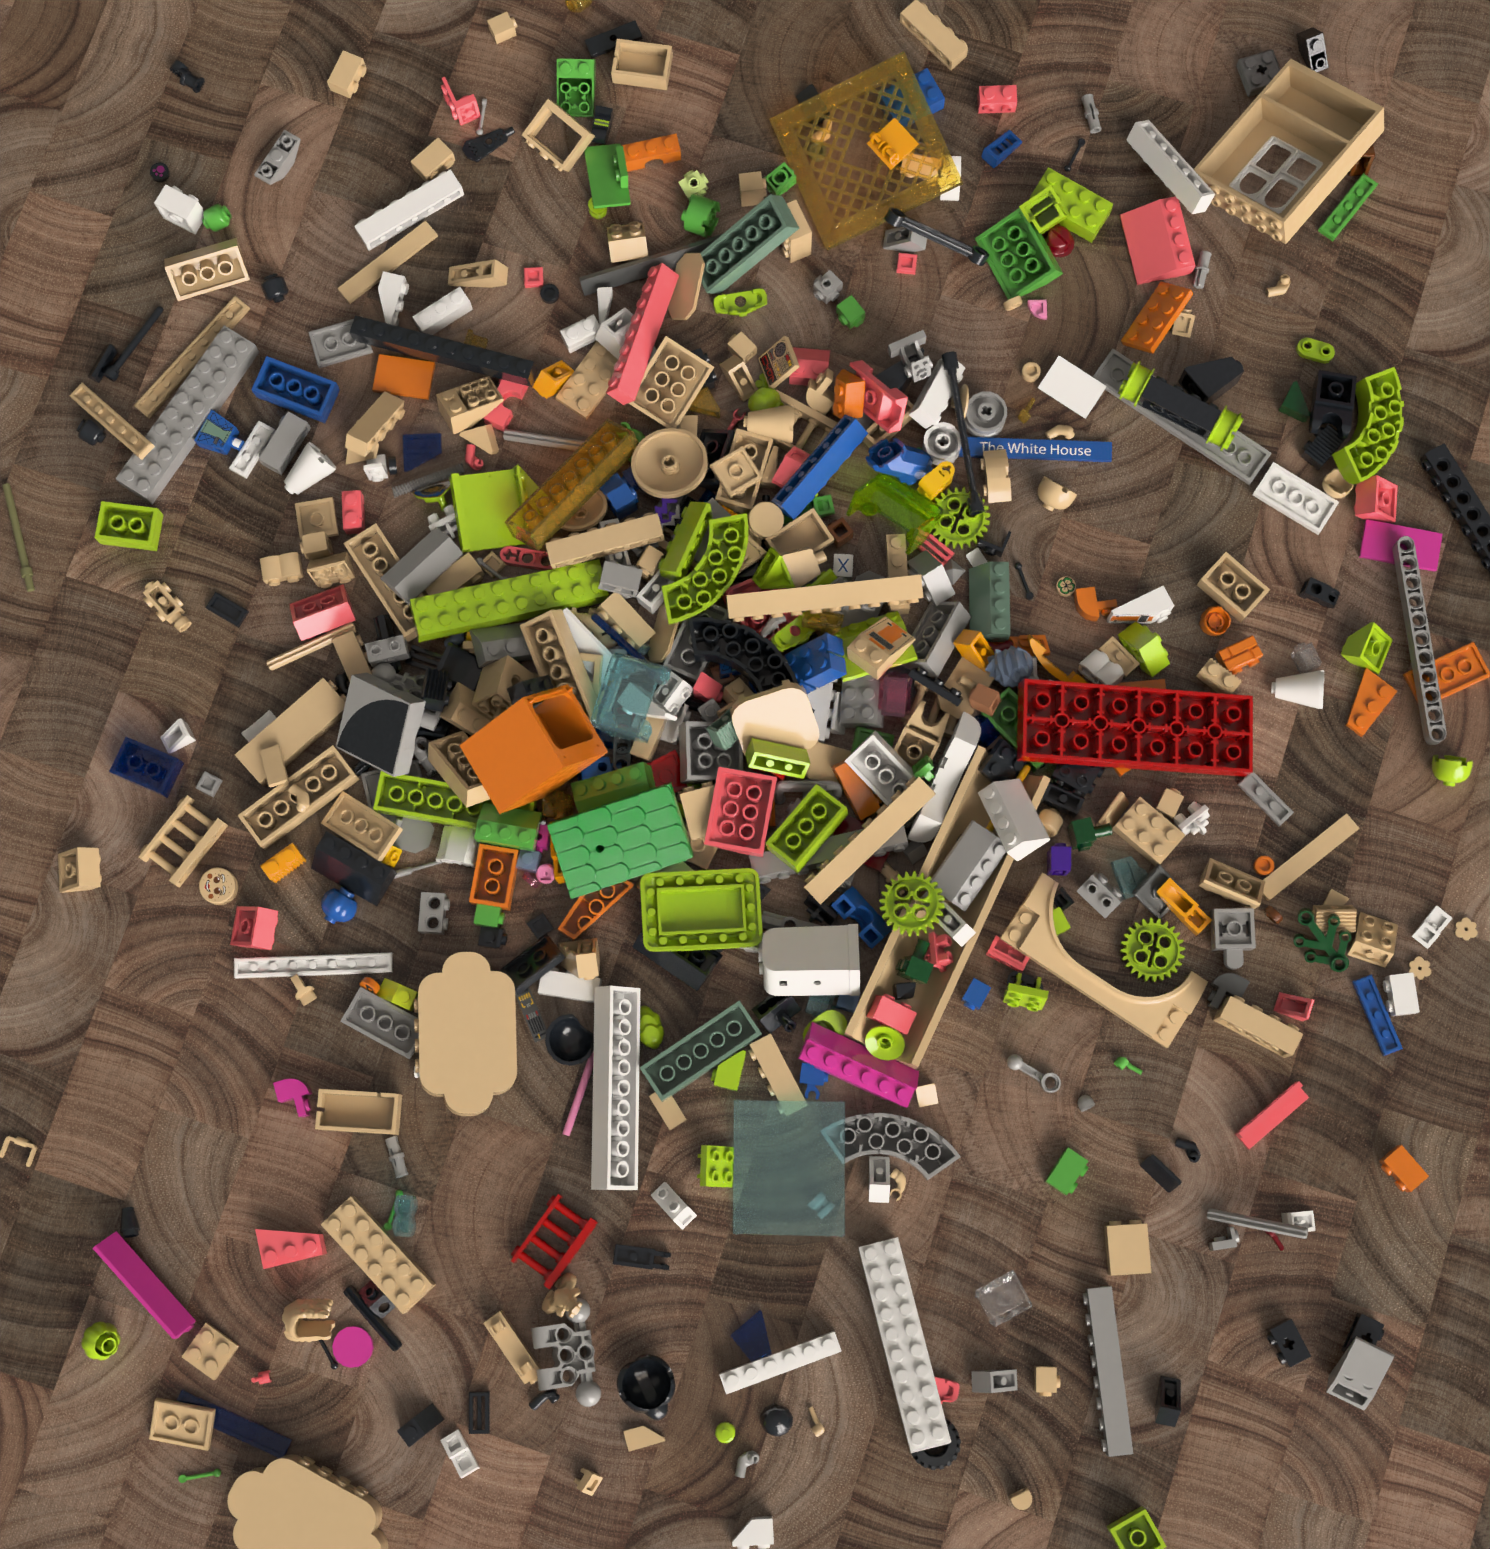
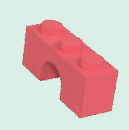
(501, 416)

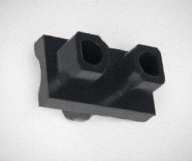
(820, 911)

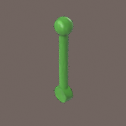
(388, 1226)
(183, 1478)

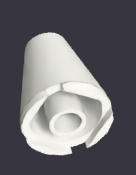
(308, 469)
(1301, 688)

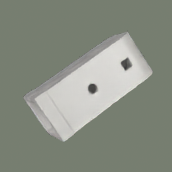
(811, 961)

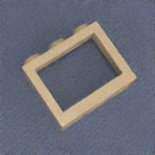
(537, 123)

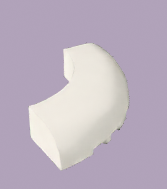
(947, 776)

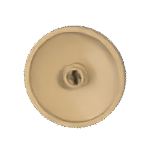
(669, 463)

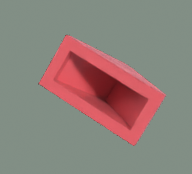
(1294, 1006)

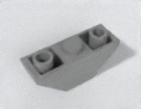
(279, 159)

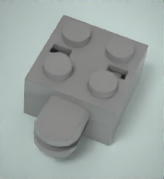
(1232, 933)

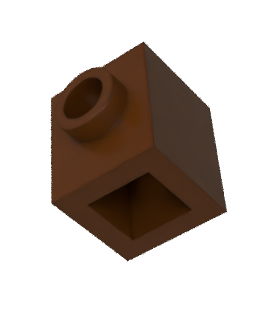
(840, 531)

